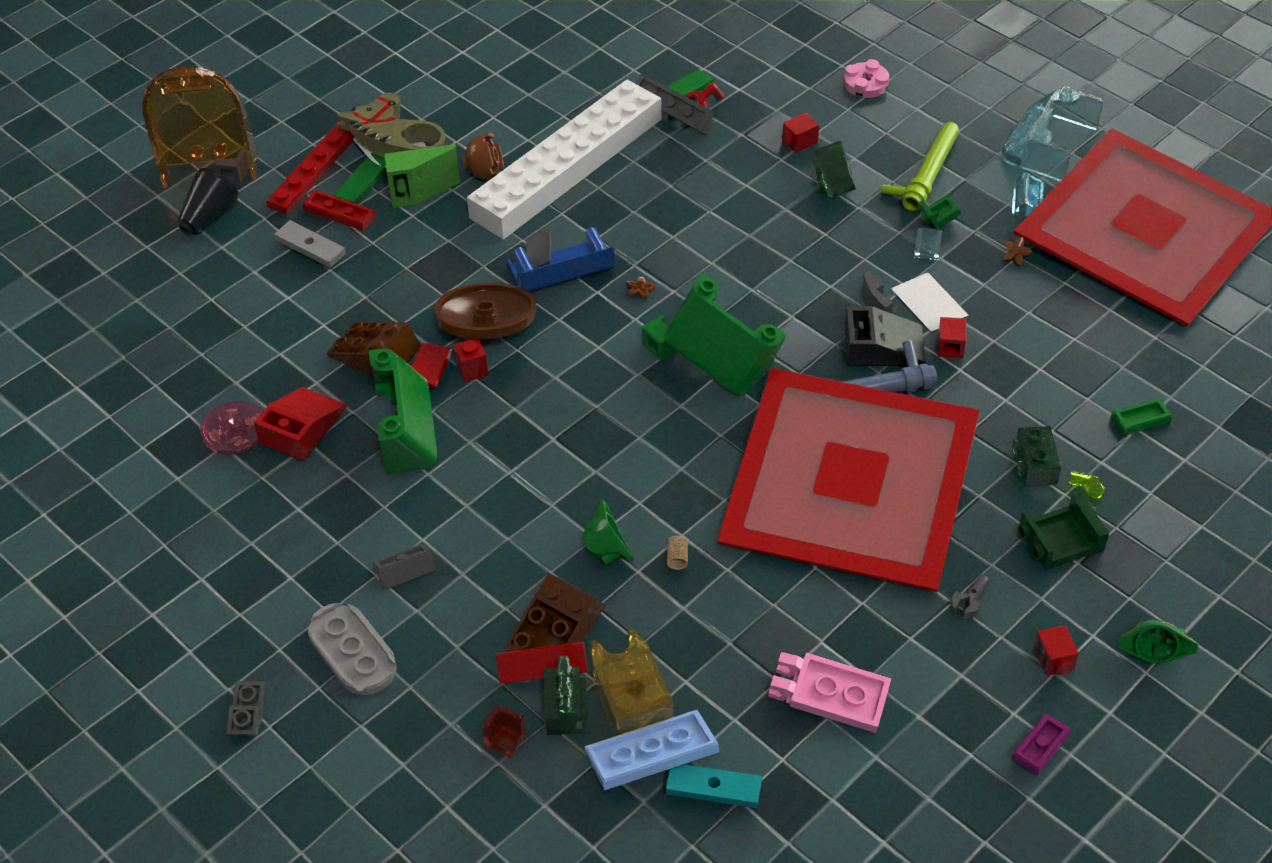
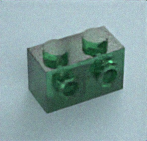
(834, 170)
(1037, 456)

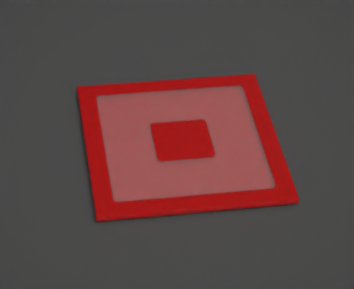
(1148, 226)
(851, 479)

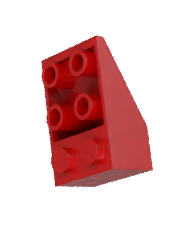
(297, 422)

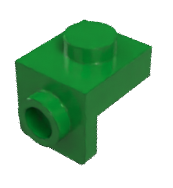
(940, 212)

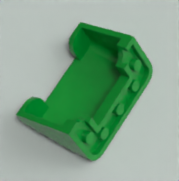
(721, 342)
(409, 437)

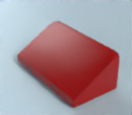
(431, 362)

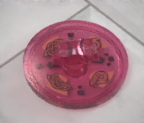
(230, 427)

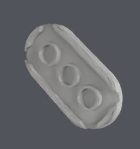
(352, 648)

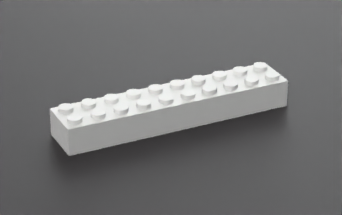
(564, 159)

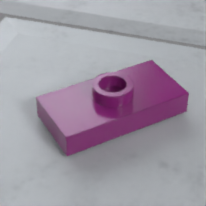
(1041, 744)

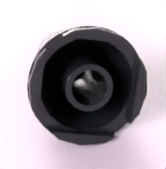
(206, 201)

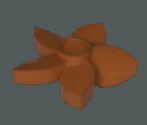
(1016, 251)
(641, 287)

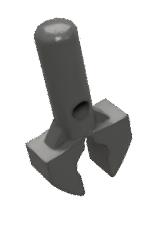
(970, 598)

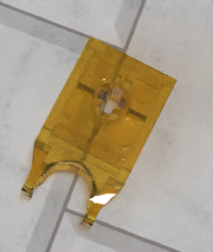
(630, 685)

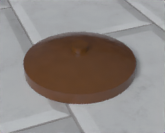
(485, 310)

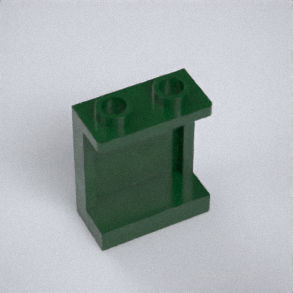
(1064, 533)

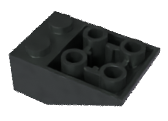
(878, 336)

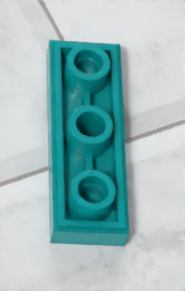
(730, 786)

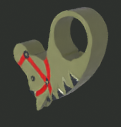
(382, 131)

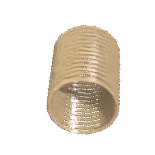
(677, 555)

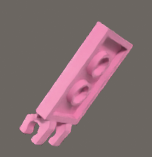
(831, 690)

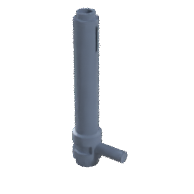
(907, 379)

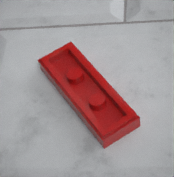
(339, 210)
(530, 663)

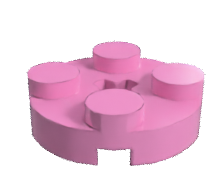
(857, 75)

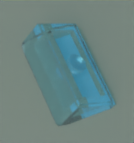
(1027, 194)

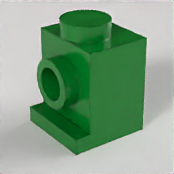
(654, 338)

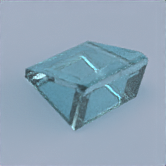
(928, 243)

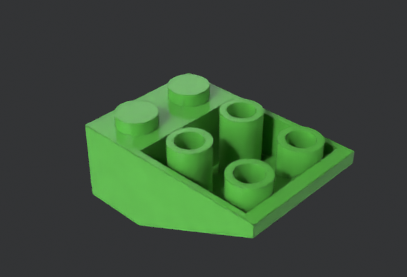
(421, 174)

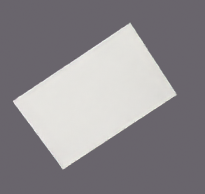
(928, 300)

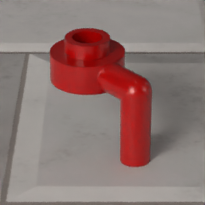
(701, 97)

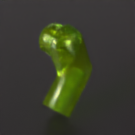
(1090, 483)

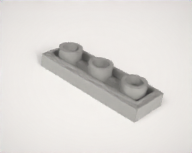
(310, 243)

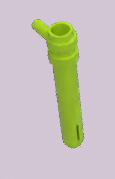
(921, 185)

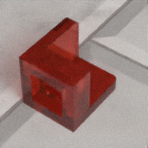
(503, 730)

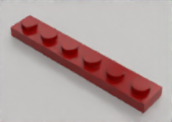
(310, 170)

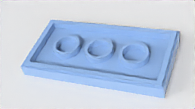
(651, 749)

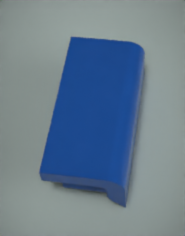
(565, 263)

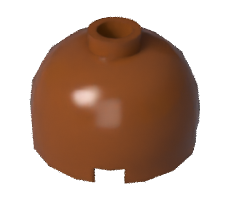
(483, 157)

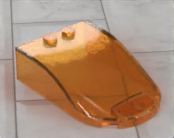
(195, 119)

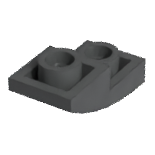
(873, 293)
(247, 708)

